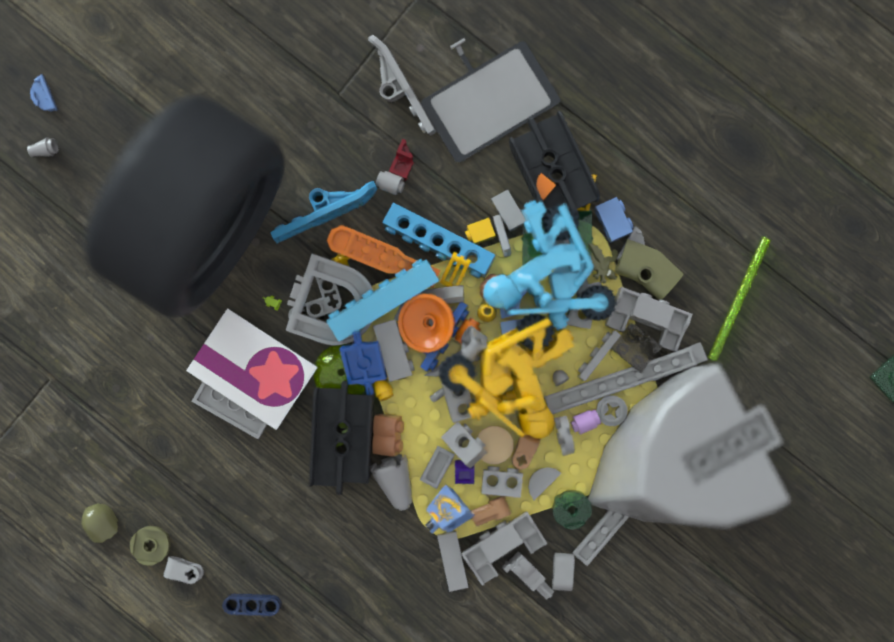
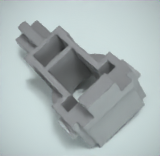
(528, 574)

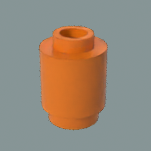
(465, 324)

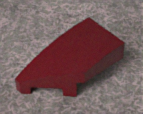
(402, 162)

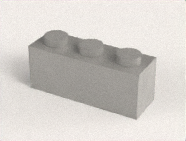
(393, 351)

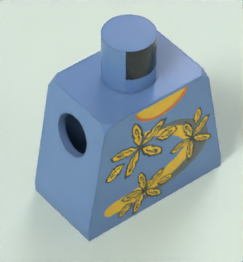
(447, 511)

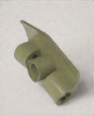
(661, 272)

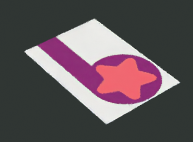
(251, 369)

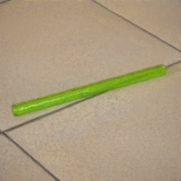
(739, 299)

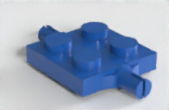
(363, 363)

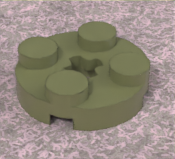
(142, 553)

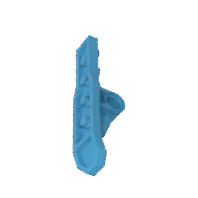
(332, 206)

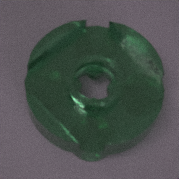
(580, 515)

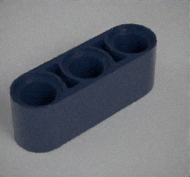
(243, 608)

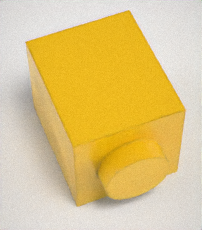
(480, 231)

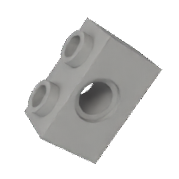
(473, 452)

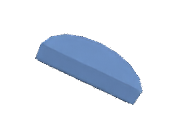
(41, 94)

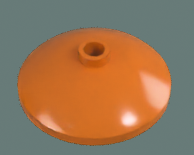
(415, 326)

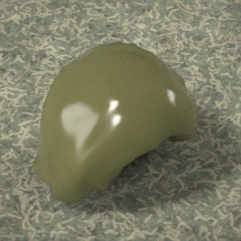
(99, 522)

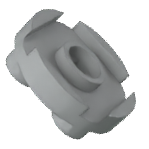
(564, 437)

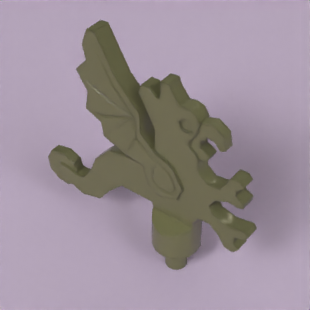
(601, 264)

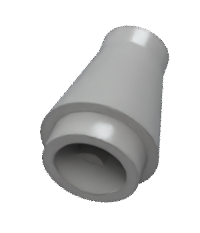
(45, 147)

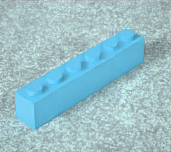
(384, 299)

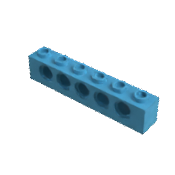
(399, 214)

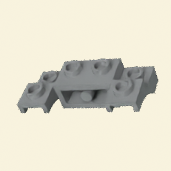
(651, 313)
(501, 541)

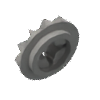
(620, 413)

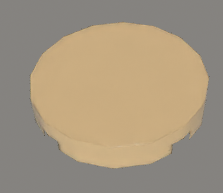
(498, 444)

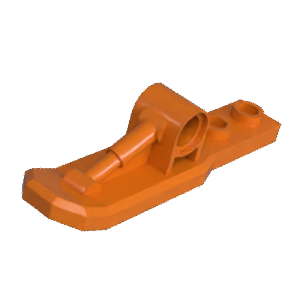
(370, 251)

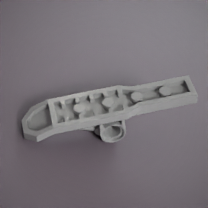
(394, 78)

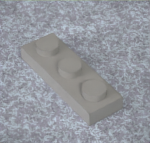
(598, 354)

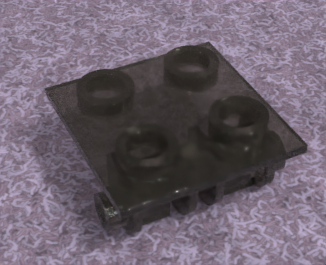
(636, 347)

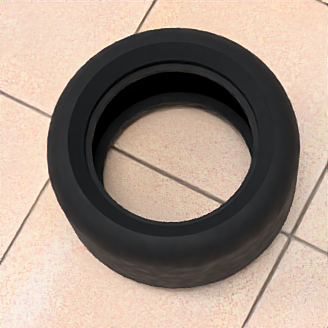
(183, 205)

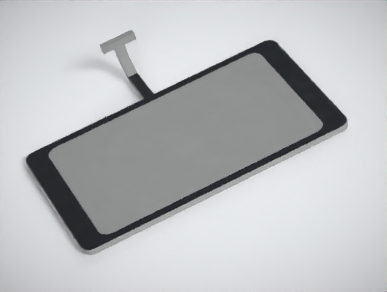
(489, 100)

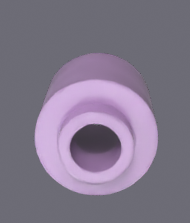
(585, 421)

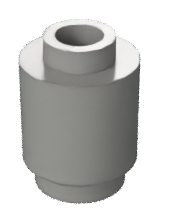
(390, 182)

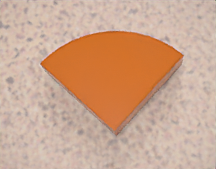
(544, 186)

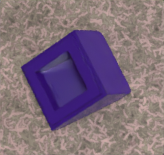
(463, 473)

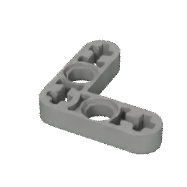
(323, 302)

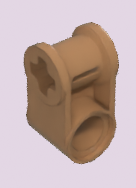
(525, 447)

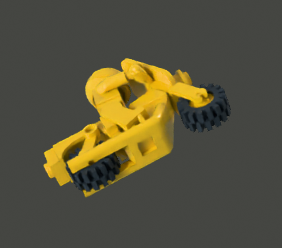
(498, 363)

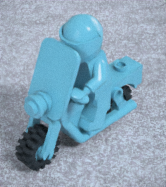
(571, 268)

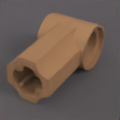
(495, 509)

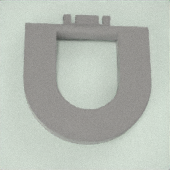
(332, 272)

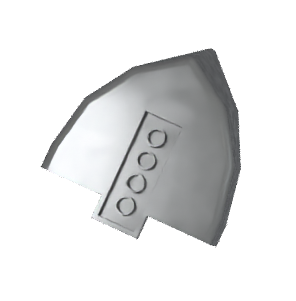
(690, 456)

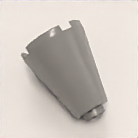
(394, 480)

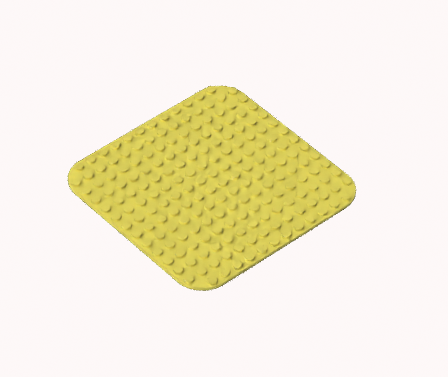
(428, 420)

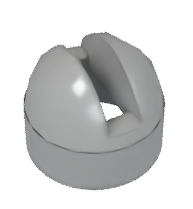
(559, 377)

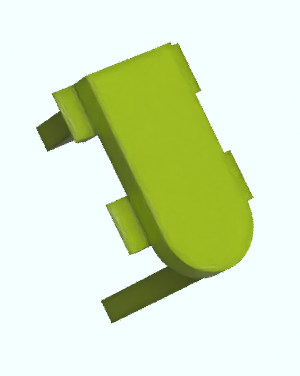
(270, 301)

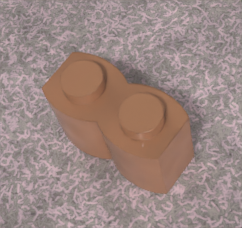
(387, 435)

